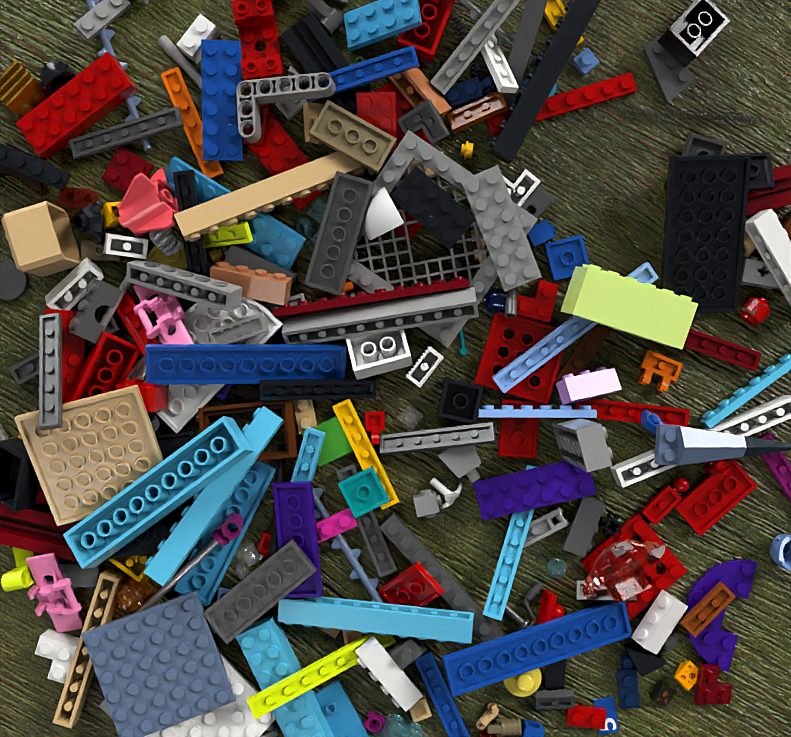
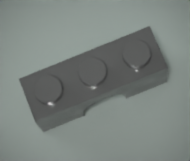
(84, 322)

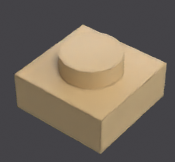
(420, 710)

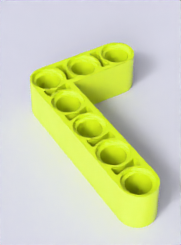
(21, 575)

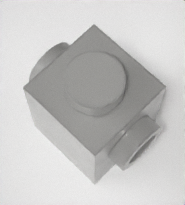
(427, 503)

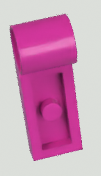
(335, 524)

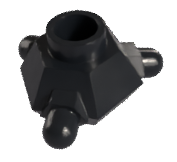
(90, 221)

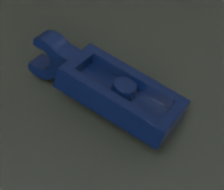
(468, 91)
(627, 684)

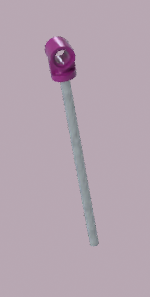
(222, 535)

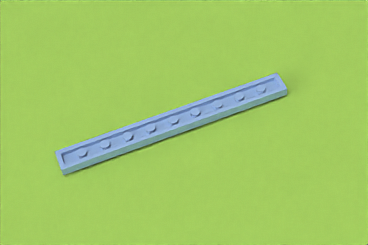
(556, 341)

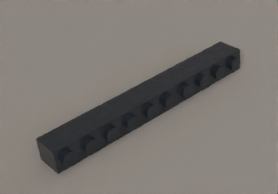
(542, 79)

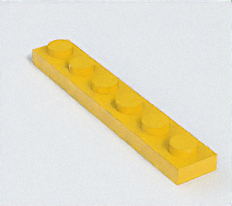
(362, 446)

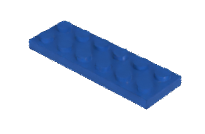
(220, 77)

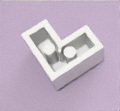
(522, 187)
(59, 648)

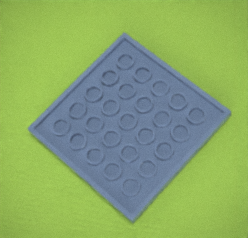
(159, 666)

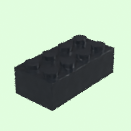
(432, 208)

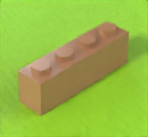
(418, 89)
(256, 283)

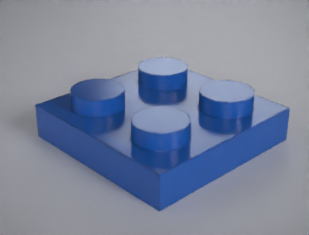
(565, 255)

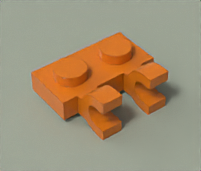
(659, 365)

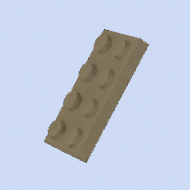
(352, 136)

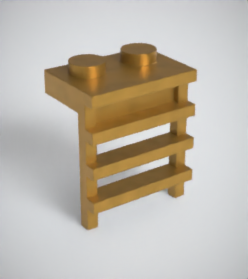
(21, 90)

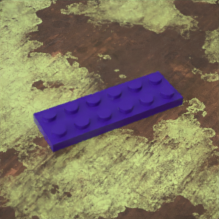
(532, 489)
(297, 521)

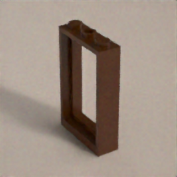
(289, 424)

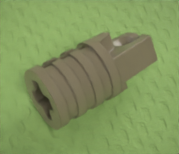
(505, 727)

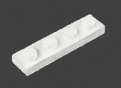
(499, 67)

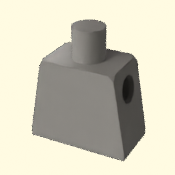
(462, 461)

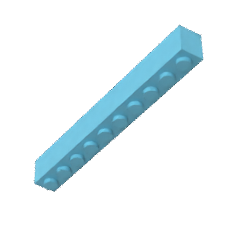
(210, 501)
(378, 618)

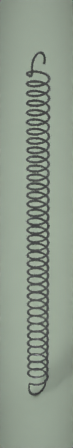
(696, 114)

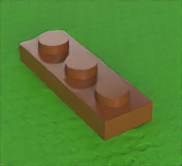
(477, 111)
(707, 609)

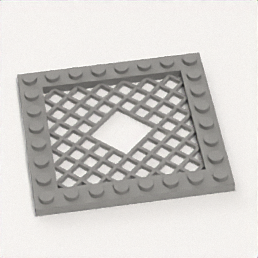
(415, 148)

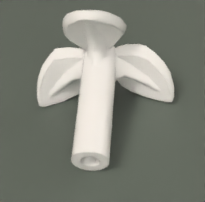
(449, 496)

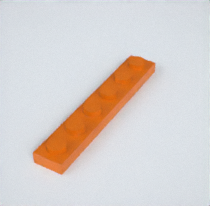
(192, 121)

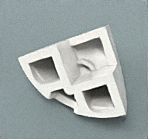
(381, 215)

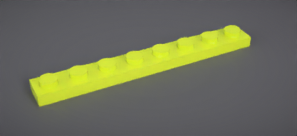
(311, 676)

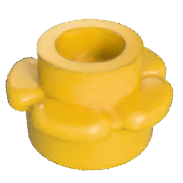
(467, 150)

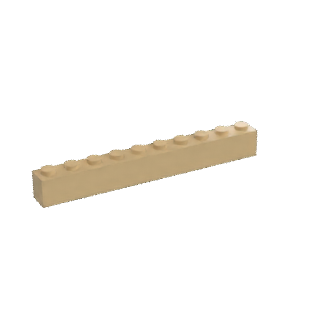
(264, 195)

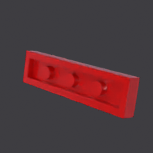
(133, 322)

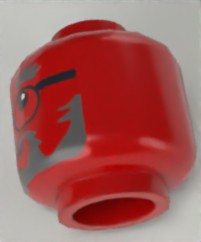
(755, 311)

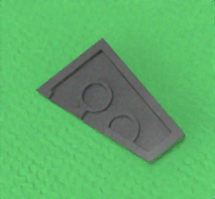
(669, 73)

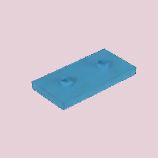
(340, 711)

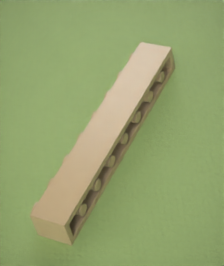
(81, 668)

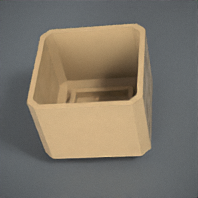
(41, 239)

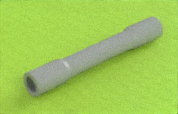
(169, 47)

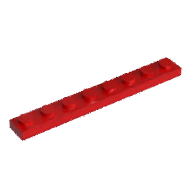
(576, 99)

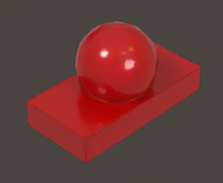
(549, 608)

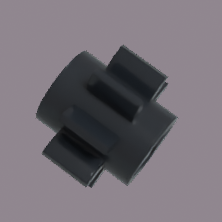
(614, 527)

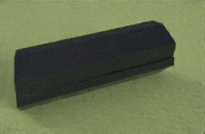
(319, 54)

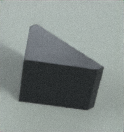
(644, 660)

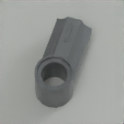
(328, 17)

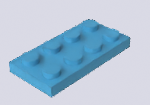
(380, 21)

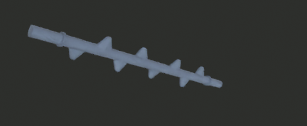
(132, 101)
(351, 554)

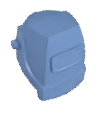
(781, 550)

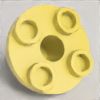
(524, 684)

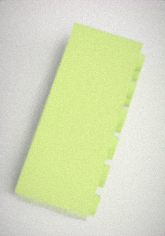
(629, 306)

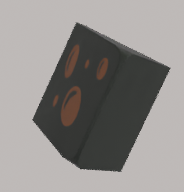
(662, 694)

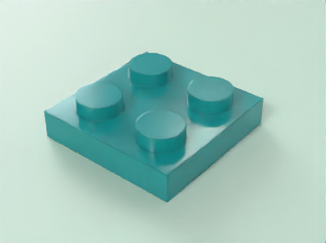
(363, 492)

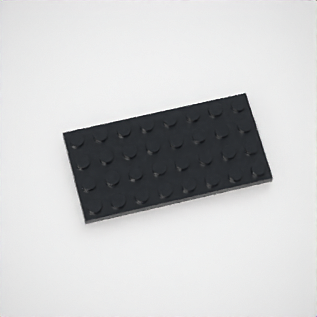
(705, 229)

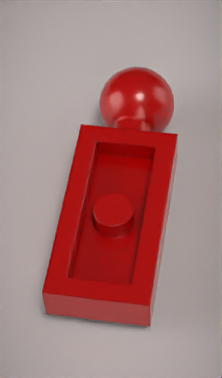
(664, 501)

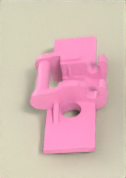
(168, 312)
(62, 610)

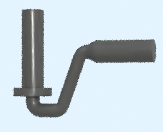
(528, 597)

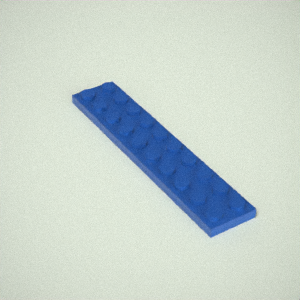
(242, 362)
(536, 647)

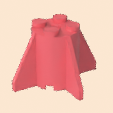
(148, 204)

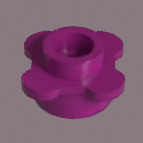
(372, 716)

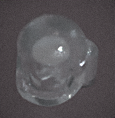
(247, 556)

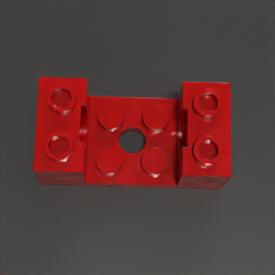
(258, 25)

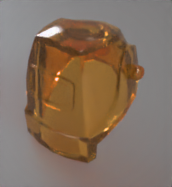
(134, 594)

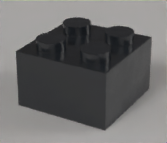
(459, 401)

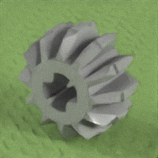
(166, 241)

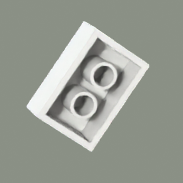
(378, 353)

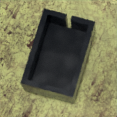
(17, 476)

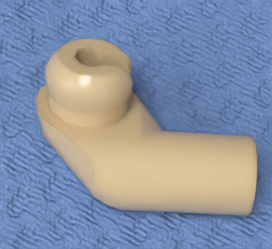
(488, 716)

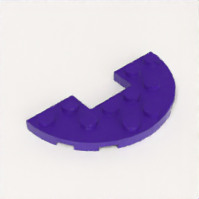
(712, 643)

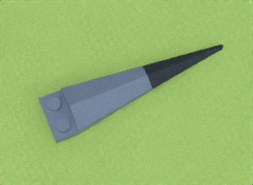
(691, 445)

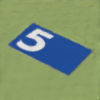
(611, 721)

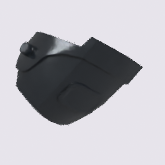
(55, 75)

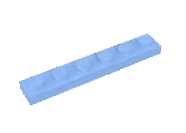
(544, 412)

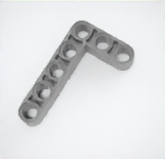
(276, 94)

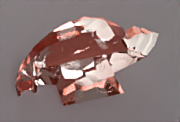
(621, 569)

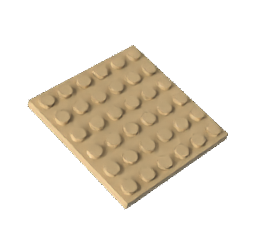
(95, 455)

